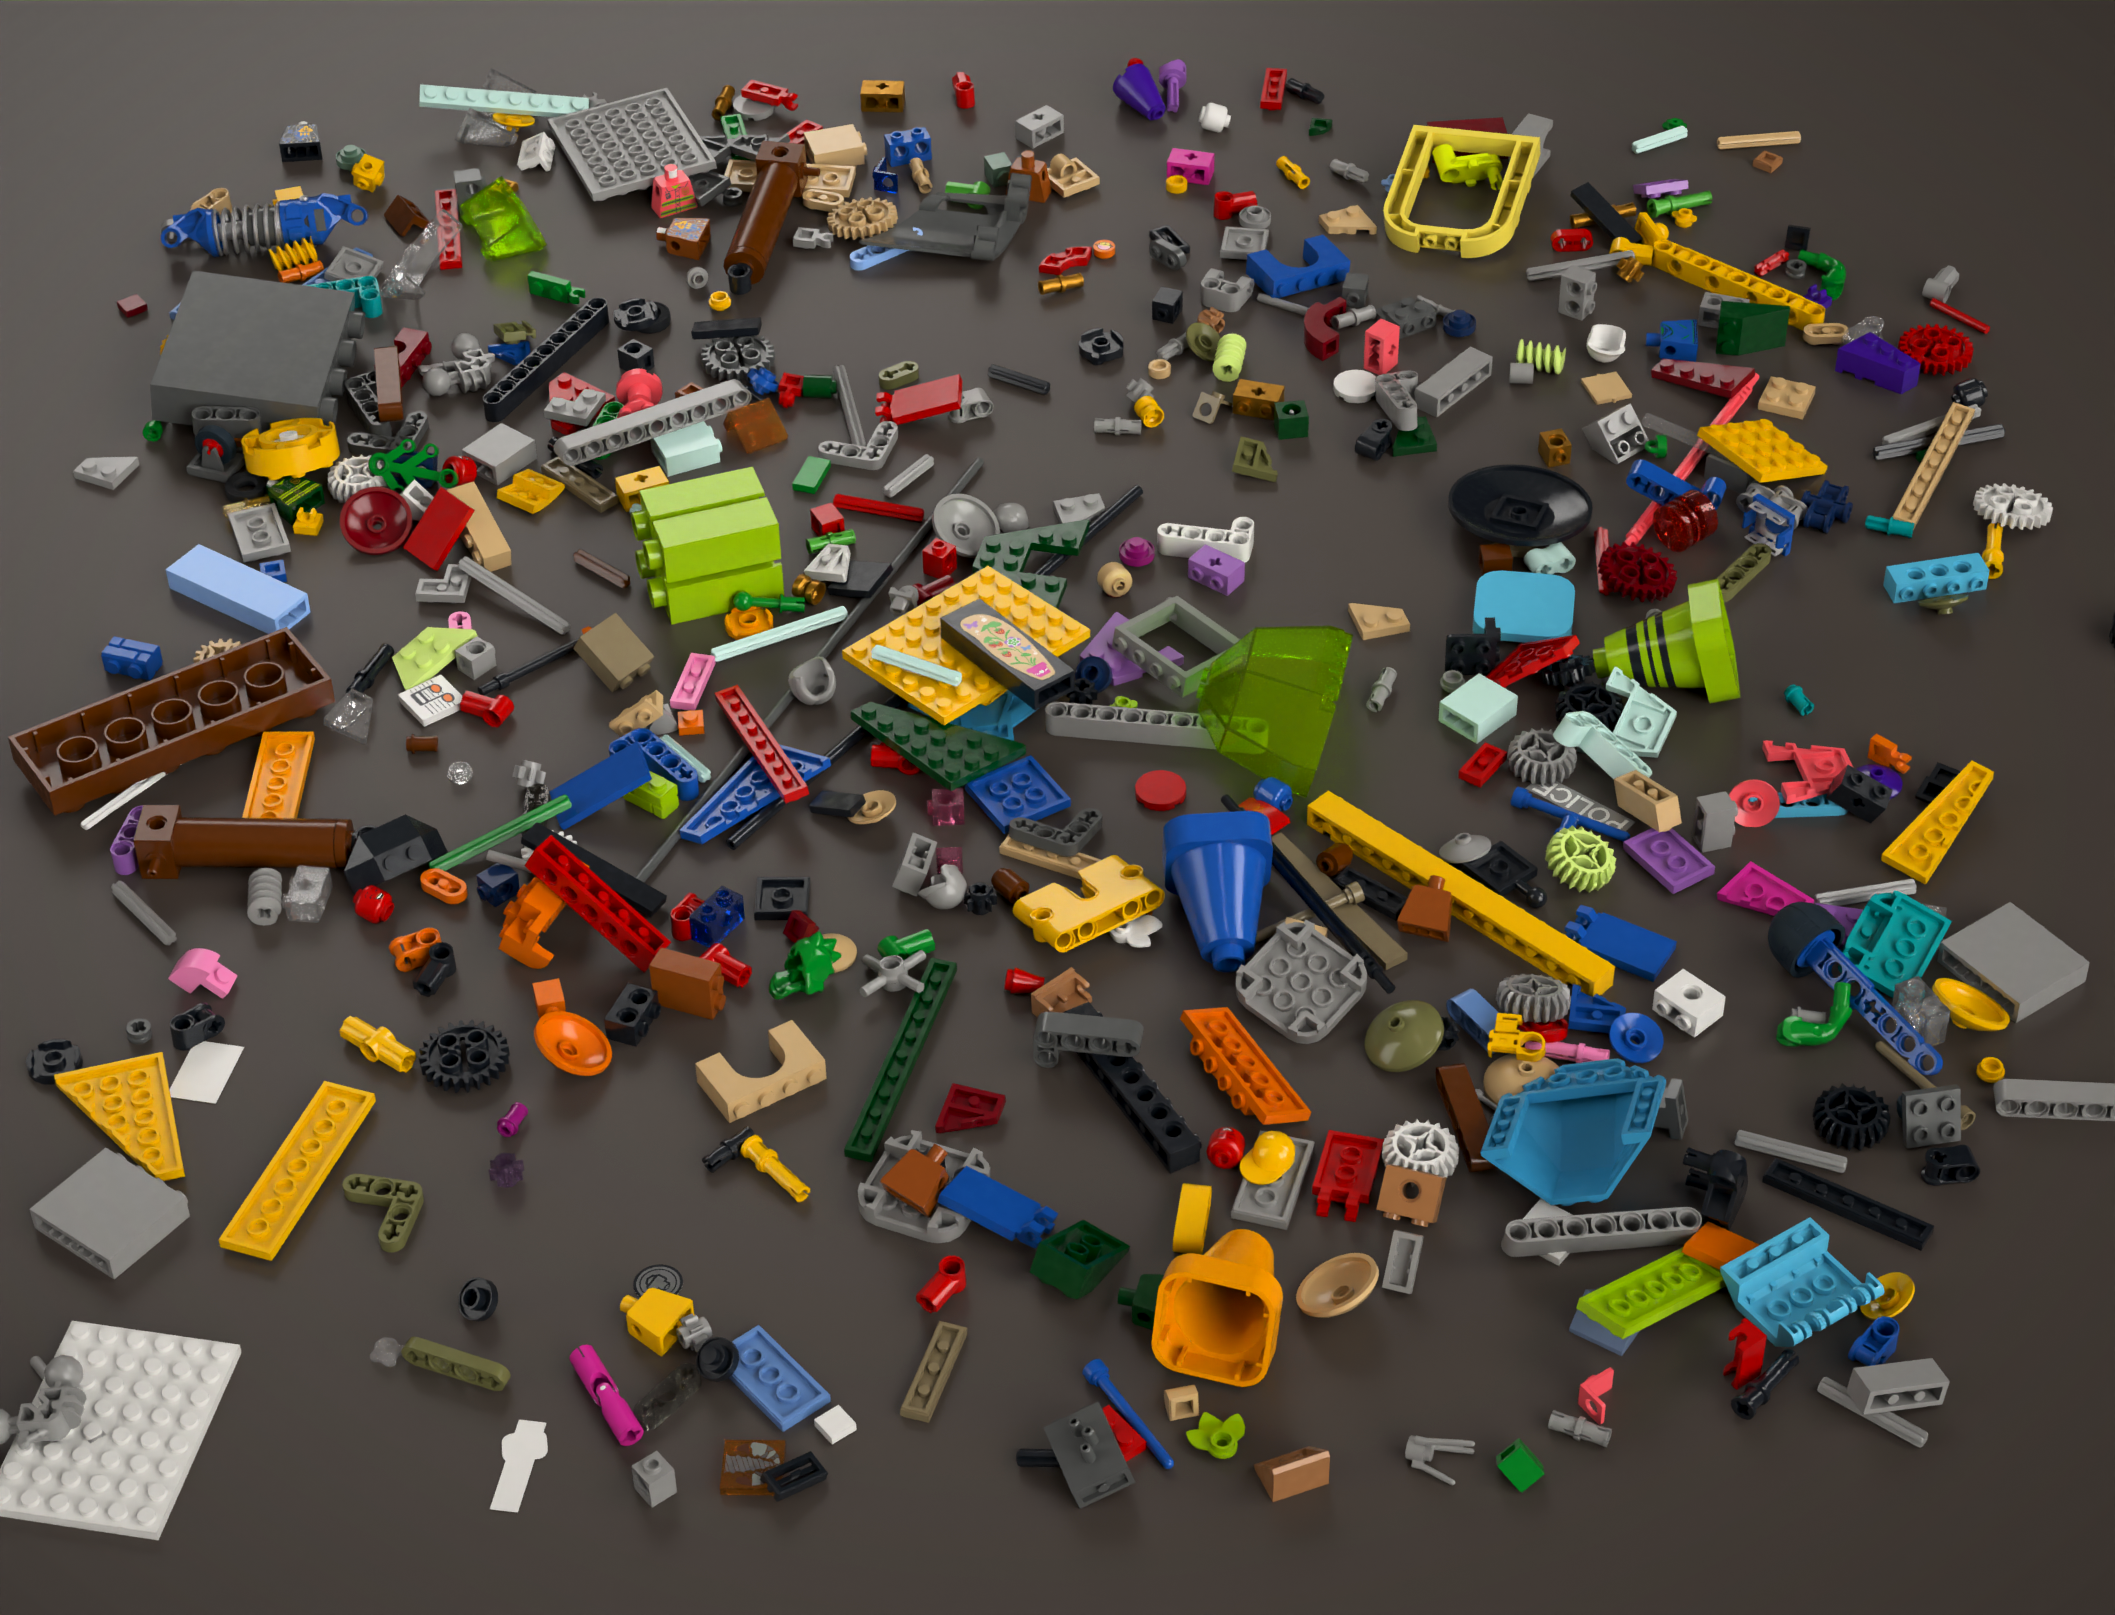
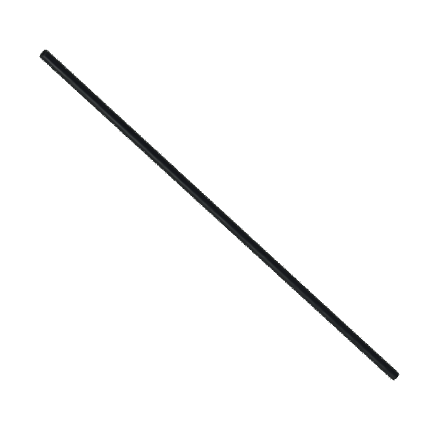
(895, 701)

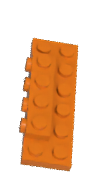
(1242, 1067)

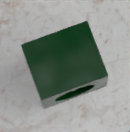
(1291, 419)

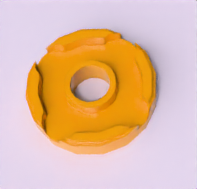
(738, 629)

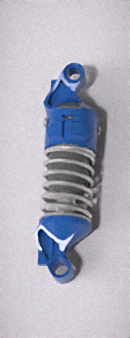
(264, 225)

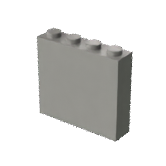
(2013, 961)
(110, 1212)

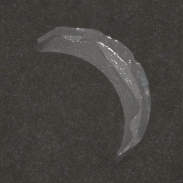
(419, 257)

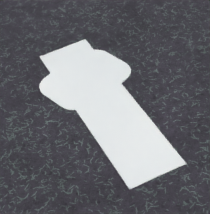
(519, 1453)

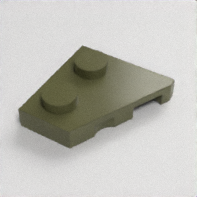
(1253, 460)

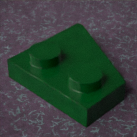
(1415, 441)

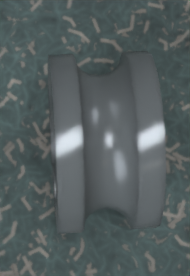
(733, 197)
(1795, 269)
(138, 1025)

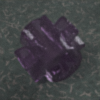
(506, 1170)

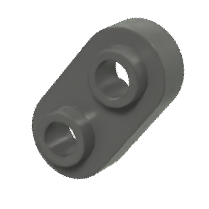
(1167, 254)

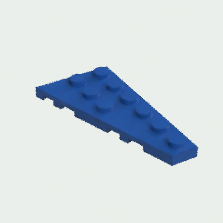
(745, 794)

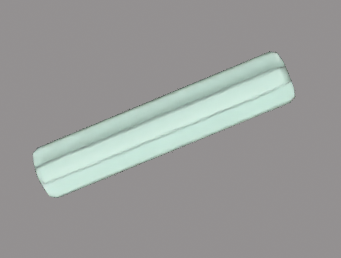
(1659, 139)
(702, 771)

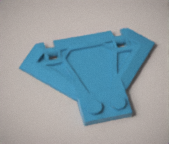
(994, 719)

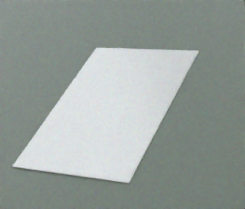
(205, 1072)

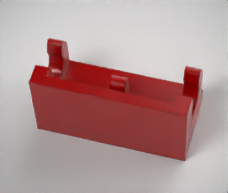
(1748, 1353)

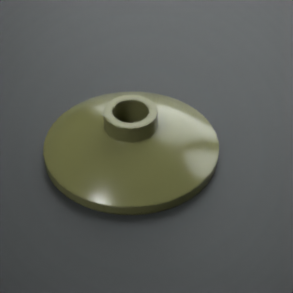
(1203, 340)
(1944, 604)

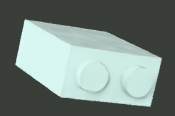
(687, 449)
(1478, 708)

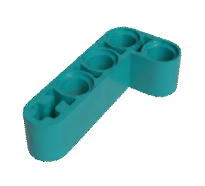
(366, 293)

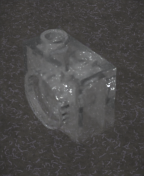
(1921, 1010)

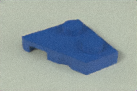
(1593, 1012)

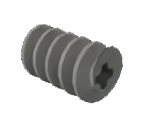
(264, 896)

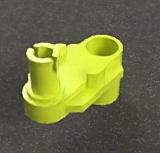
(1467, 168)

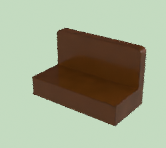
(403, 214)

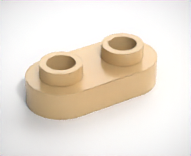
(822, 200)
(1824, 333)

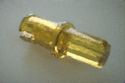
(246, 504)

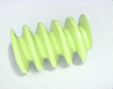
(1229, 357)
(1541, 357)

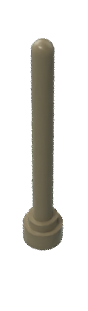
(1351, 894)
(1967, 1114)

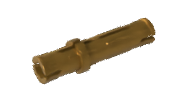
(1584, 219)

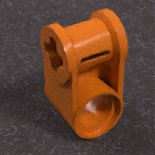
(415, 948)

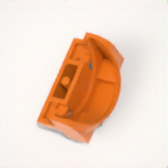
(525, 919)

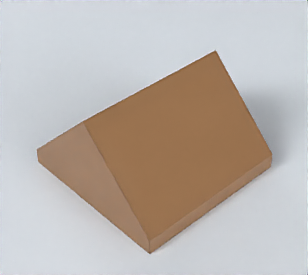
(1294, 1472)

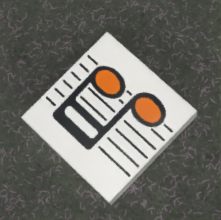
(431, 700)

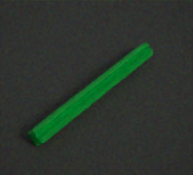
(501, 833)

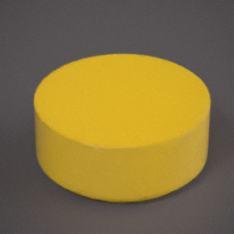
(1176, 184)

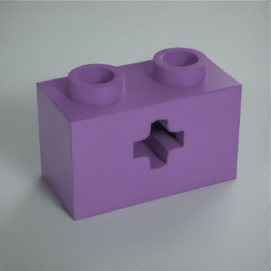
(1216, 570)

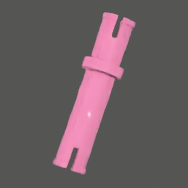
(1572, 1052)

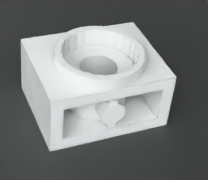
(1688, 1003)

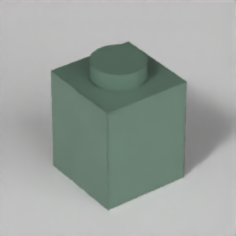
(997, 169)

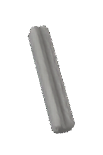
(908, 476)

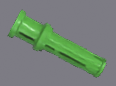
(1671, 203)

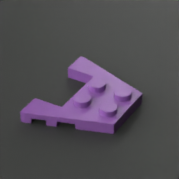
(1122, 668)

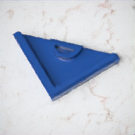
(511, 352)

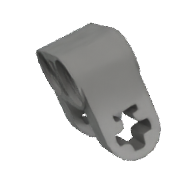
(1225, 294)

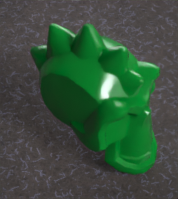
(806, 967)

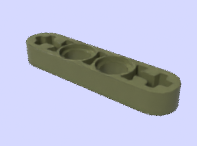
(1745, 575)
(456, 1363)

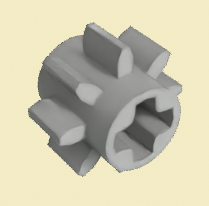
(1139, 389)
(528, 774)
(693, 1332)

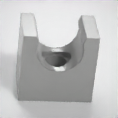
(1536, 127)

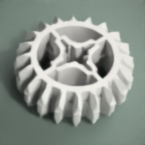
(352, 476)
(1421, 1148)

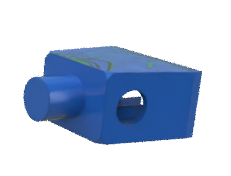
(1675, 340)

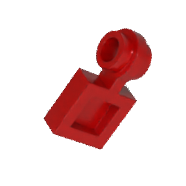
(789, 387)

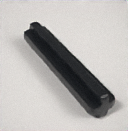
(1019, 379)

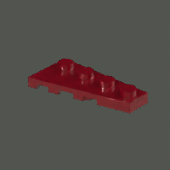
(1707, 377)

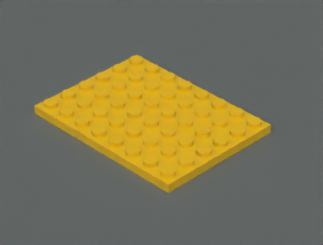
(920, 636)

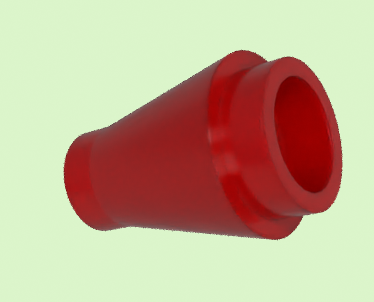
(1022, 981)

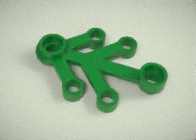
(408, 468)

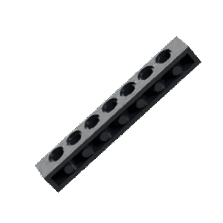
(1143, 1104)

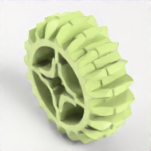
(1580, 859)

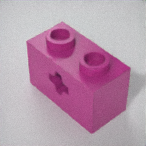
(1193, 165)

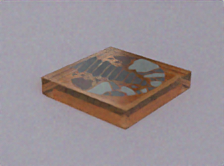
(745, 1463)

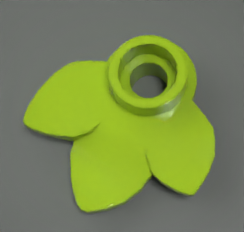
(1217, 1436)

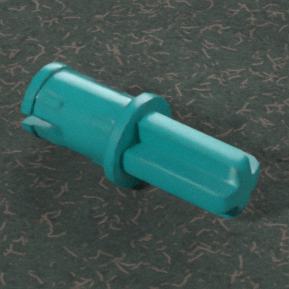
(1890, 526)

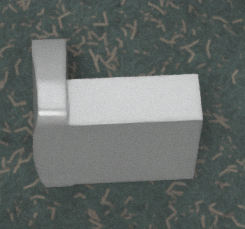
(665, 723)

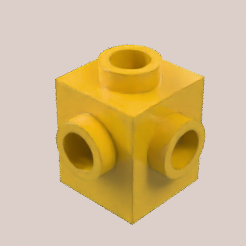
(368, 173)

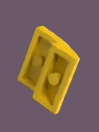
(530, 491)

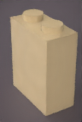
(835, 146)

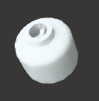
(1214, 117)

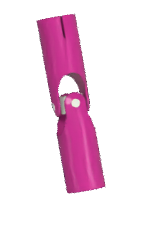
(600, 1384)

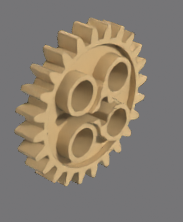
(862, 218)

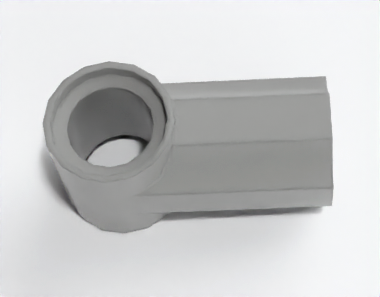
(1941, 284)

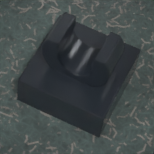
(1797, 237)

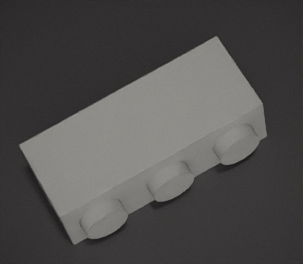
(1897, 1386)

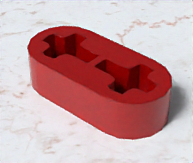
(1571, 240)

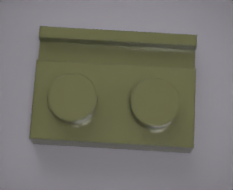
(513, 332)

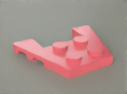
(1816, 765)

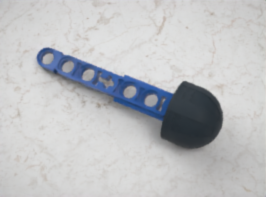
(1808, 940)

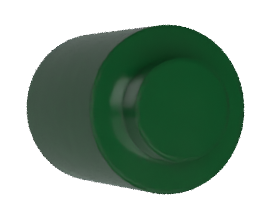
(819, 386)

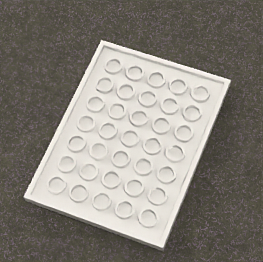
(153, 1404)

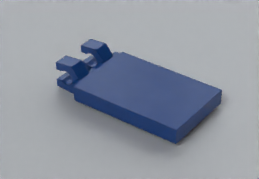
(1621, 942)
(997, 1207)

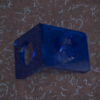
(879, 174)

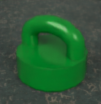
(1659, 444)

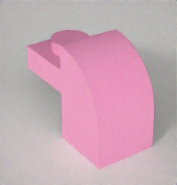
(201, 967)

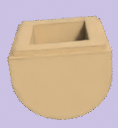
(1181, 1402)

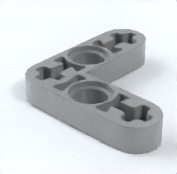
(864, 456)

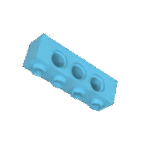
(1936, 577)

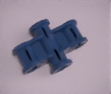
(1826, 506)

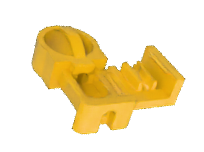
(1507, 1035)

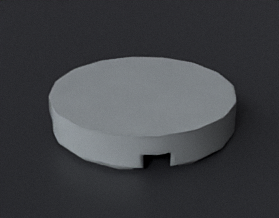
(752, 109)

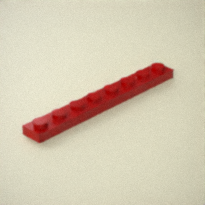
(762, 744)

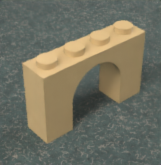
(740, 1095)

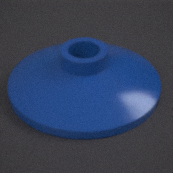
(1640, 1029)

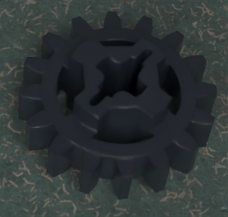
(1568, 670)

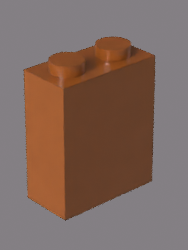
(688, 983)

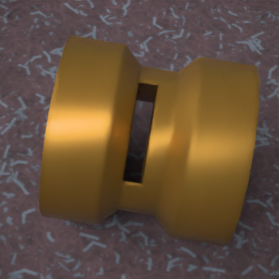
(811, 590)

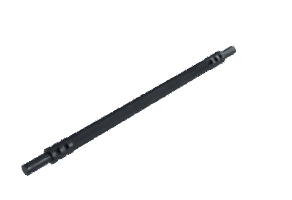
(1322, 910)

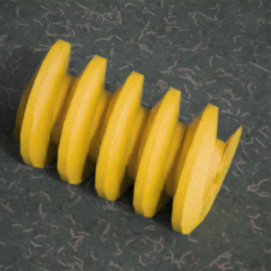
(293, 255)

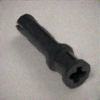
(1758, 1391)

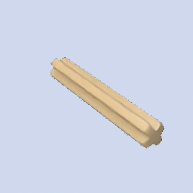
(1758, 140)

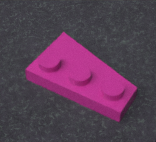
(1760, 891)

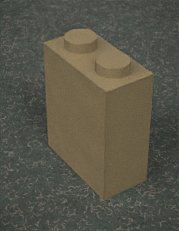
(614, 653)

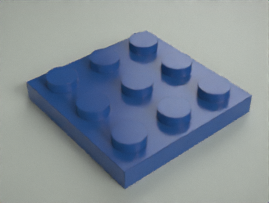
(1016, 792)

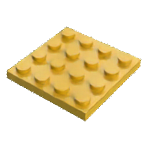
(1762, 450)

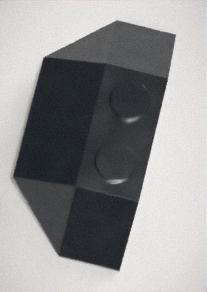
(391, 851)

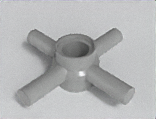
(893, 973)

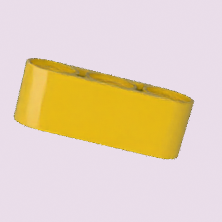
(1192, 1218)

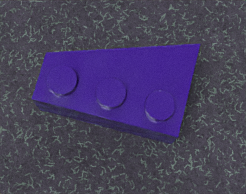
(1879, 362)

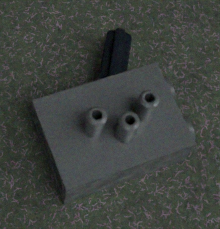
(1085, 1452)

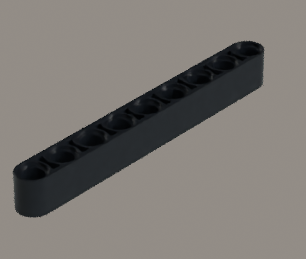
(545, 360)

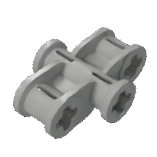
(1784, 500)

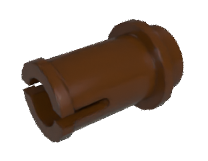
(421, 743)

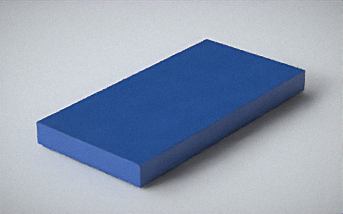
(603, 784)

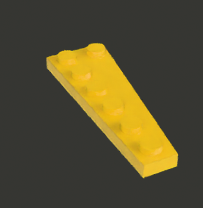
(1930, 835)

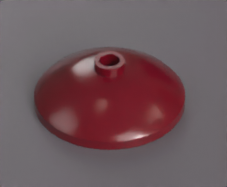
(375, 507)

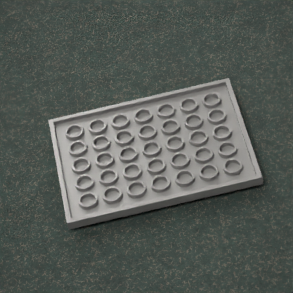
(630, 143)

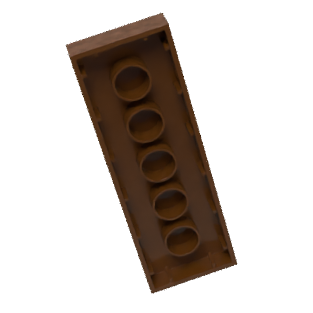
(171, 720)

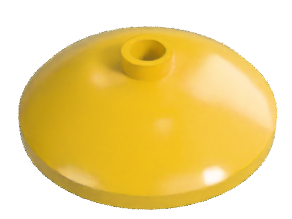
(1970, 1006)

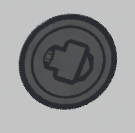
(659, 1277)

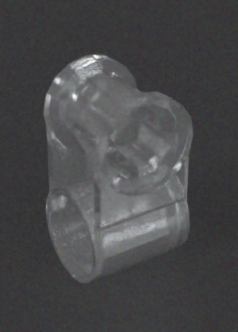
(1870, 324)

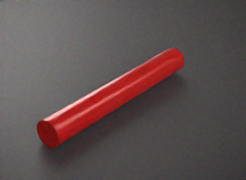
(1960, 316)

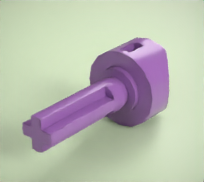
(1172, 77)

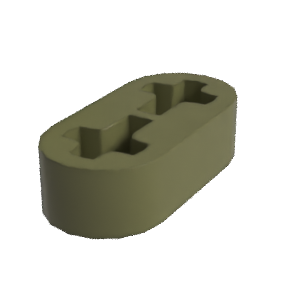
(898, 375)

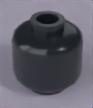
(1969, 392)

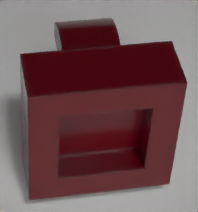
(799, 926)

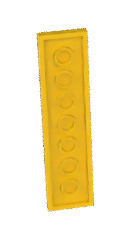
(297, 1171)

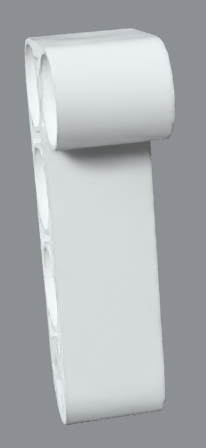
(1186, 540)

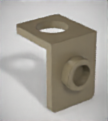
(1214, 400)

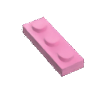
(692, 681)

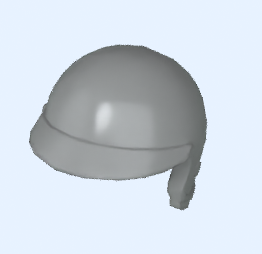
(945, 889)

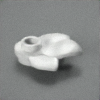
(1137, 931)

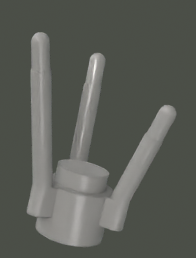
(1422, 1449)

